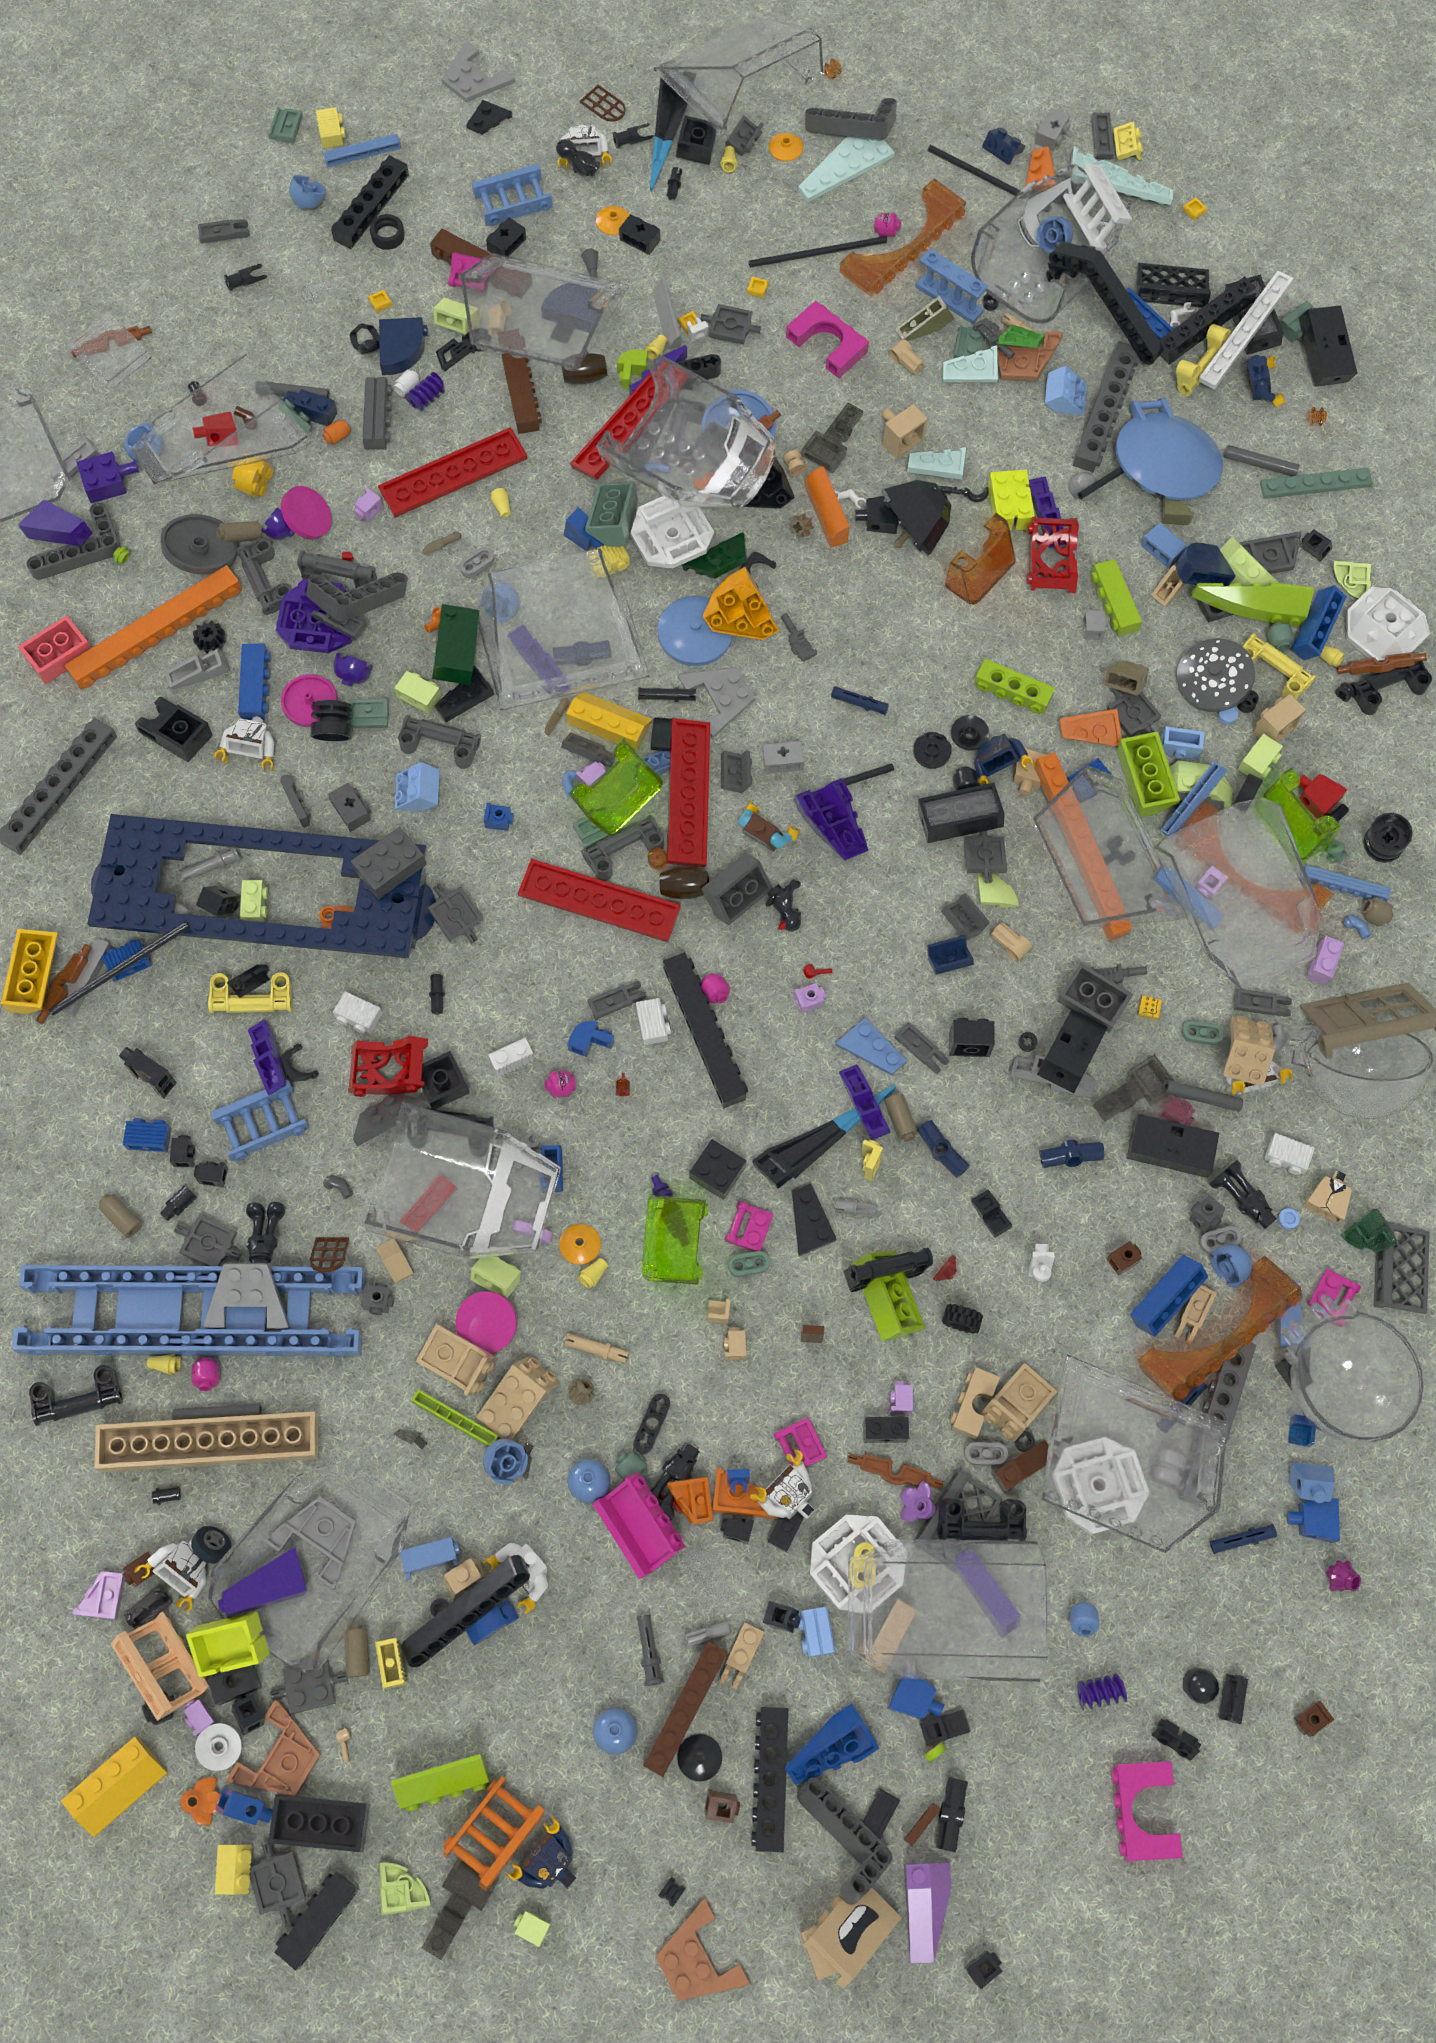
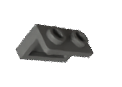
(743, 135)
(736, 771)
(965, 917)

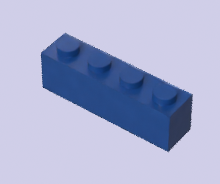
(1319, 622)
(253, 681)
(1169, 1295)

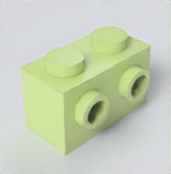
(451, 315)
(418, 692)
(1261, 757)
(253, 900)
(495, 1275)

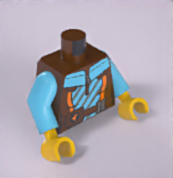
(764, 831)

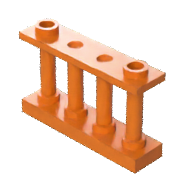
(501, 1854)

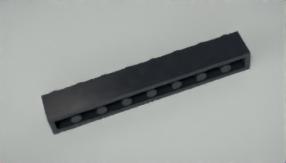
(704, 1030)

